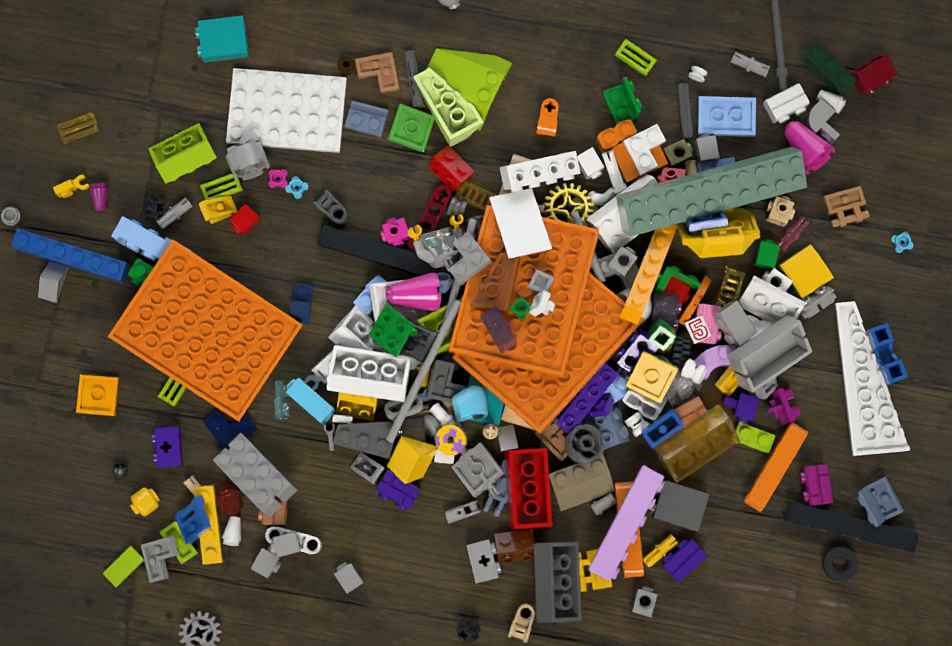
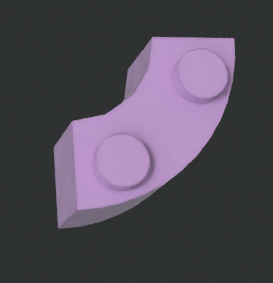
(715, 358)

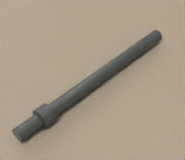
(781, 71)

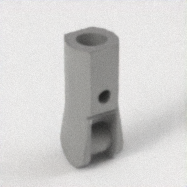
(458, 512)

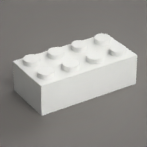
(608, 218)
(368, 373)

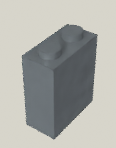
(680, 506)

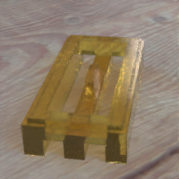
(74, 121)

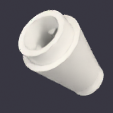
(833, 100)
(232, 532)

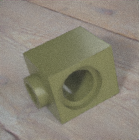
(673, 160)

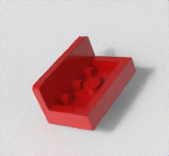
(450, 168)

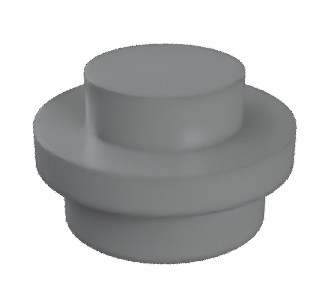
(10, 216)

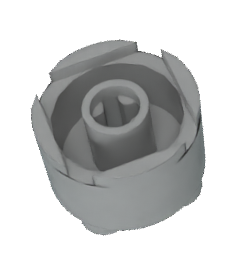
(247, 160)

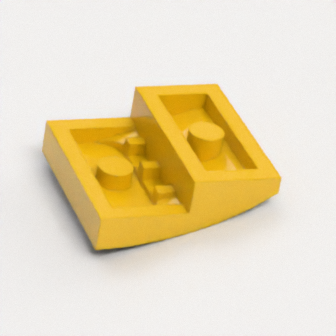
(806, 271)

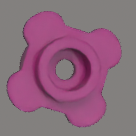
(277, 173)

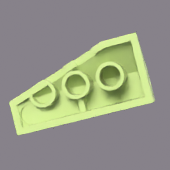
(451, 111)

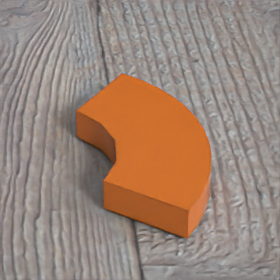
(687, 313)

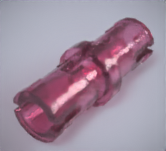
(793, 233)

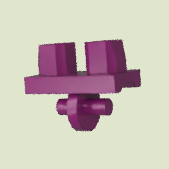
(781, 407)

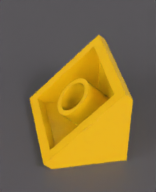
(411, 459)

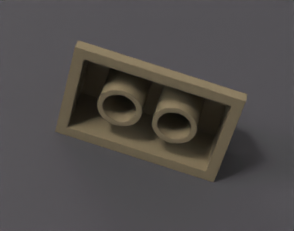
(581, 483)

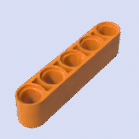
(776, 466)
(633, 563)

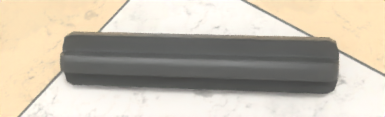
(685, 113)

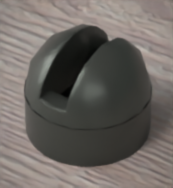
(120, 469)

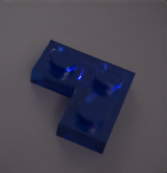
(226, 432)

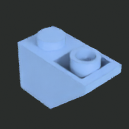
(618, 387)

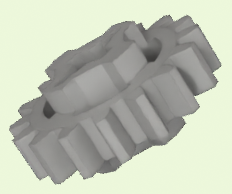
(197, 624)

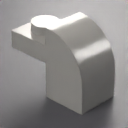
(817, 121)

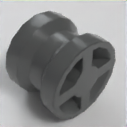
(457, 207)

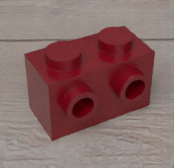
(873, 74)

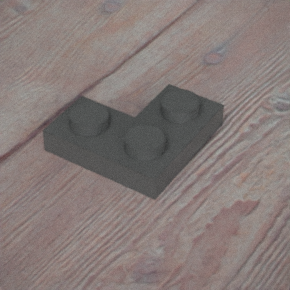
(440, 382)

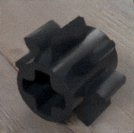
(154, 206)
(468, 630)

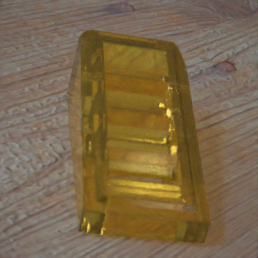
(485, 193)
(739, 282)

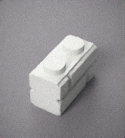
(786, 103)

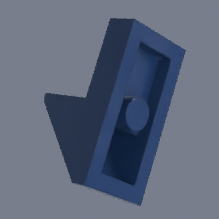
(301, 303)

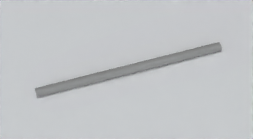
(423, 371)

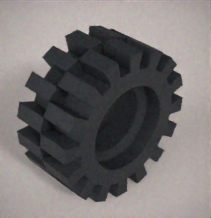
(680, 351)

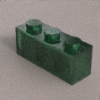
(828, 69)

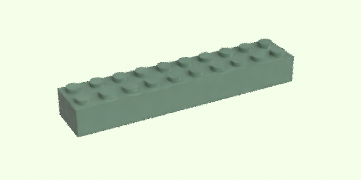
(711, 191)

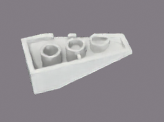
(354, 332)

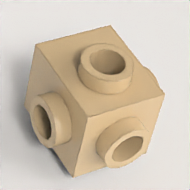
(780, 217)

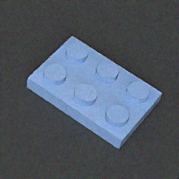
(727, 116)

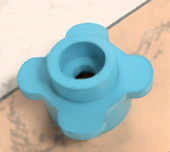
(296, 192)
(902, 237)

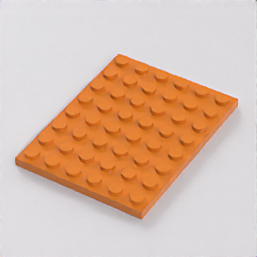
(205, 330)
(541, 339)
(542, 396)

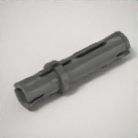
(412, 70)

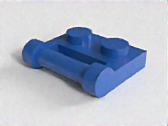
(197, 524)

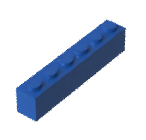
(70, 256)

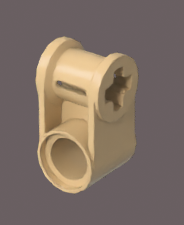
(522, 624)

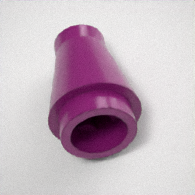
(99, 195)

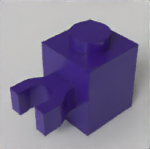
(744, 407)

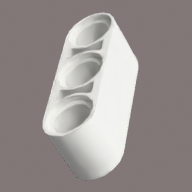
(303, 539)

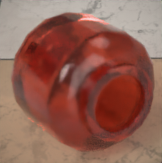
(229, 501)

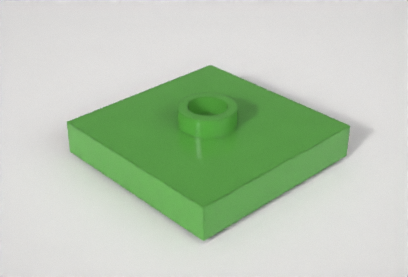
(411, 128)

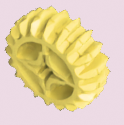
(576, 206)

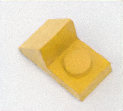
(218, 208)

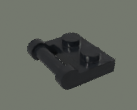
(416, 347)

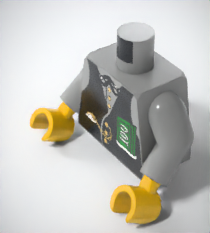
(438, 246)

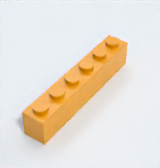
(647, 274)

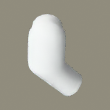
(601, 199)

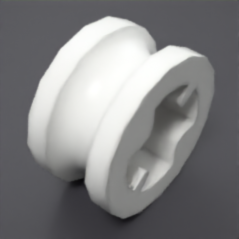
(697, 74)

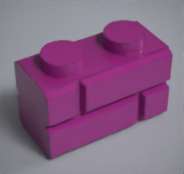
(816, 485)

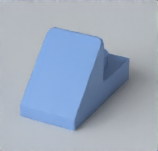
(364, 299)

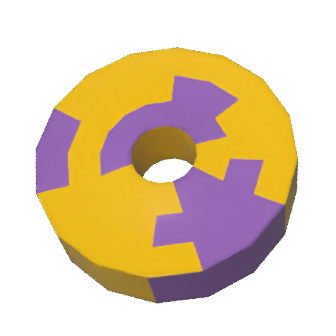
(443, 443)

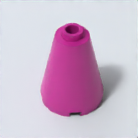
(813, 148)
(416, 292)

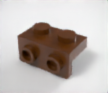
(515, 546)

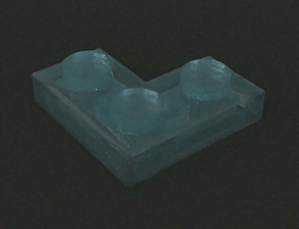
(281, 407)

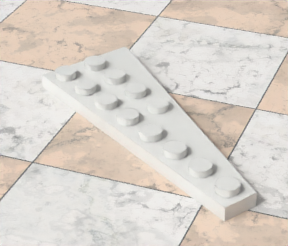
(870, 411)

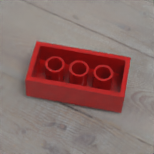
(528, 488)

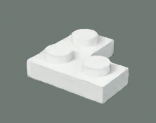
(640, 146)

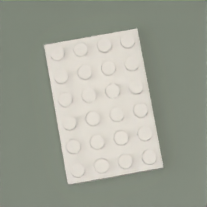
(286, 110)

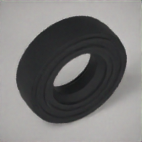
(851, 560)

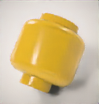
(144, 501)

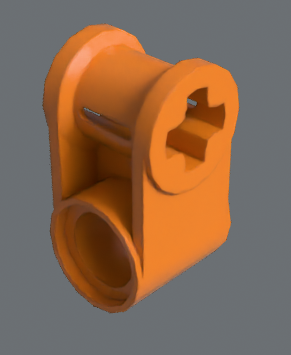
(548, 120)

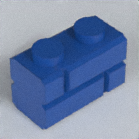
(662, 428)

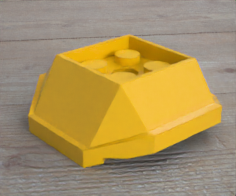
(723, 240)

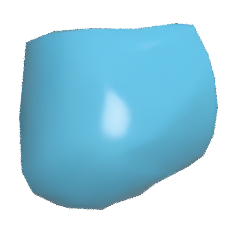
(470, 403)

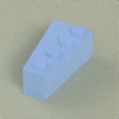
(140, 240)

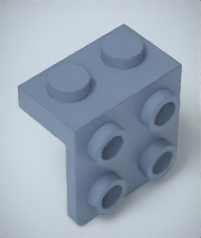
(610, 426)
(879, 501)

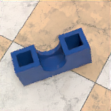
(888, 363)

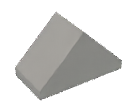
(52, 281)
(367, 468)

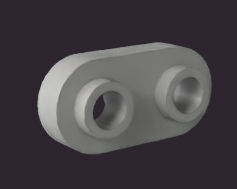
(393, 407)

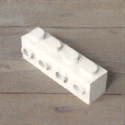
(540, 170)

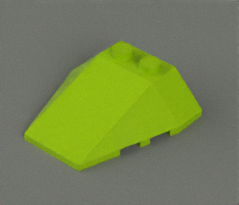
(472, 76)

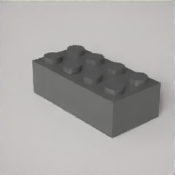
(557, 582)

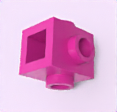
(395, 225)

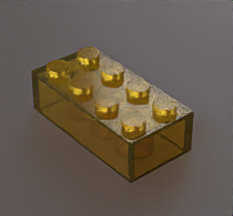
(697, 443)

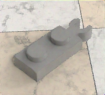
(320, 370)

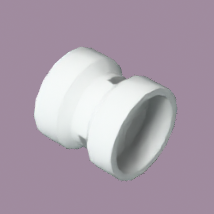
(694, 371)
(634, 419)

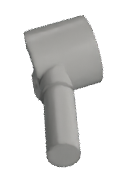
(330, 436)

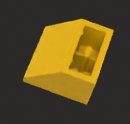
(357, 406)

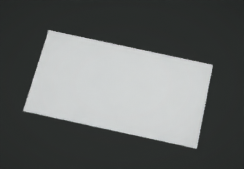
(520, 223)

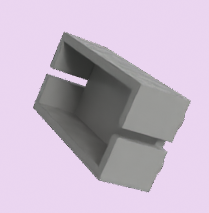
(769, 353)
(254, 475)

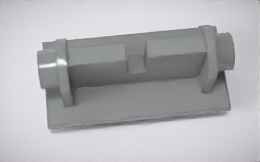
(823, 296)

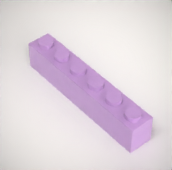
(626, 523)

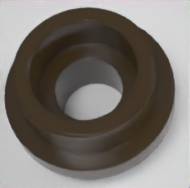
(346, 71)

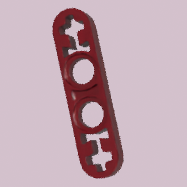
(433, 220)

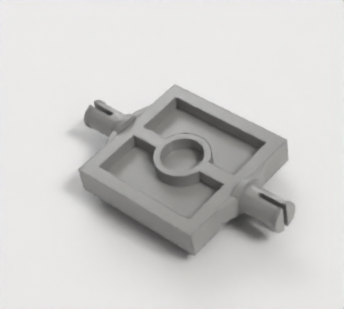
(478, 470)

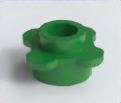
(516, 308)

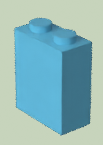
(310, 400)

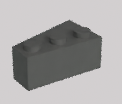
(366, 438)

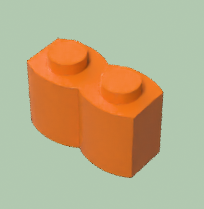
(614, 136)

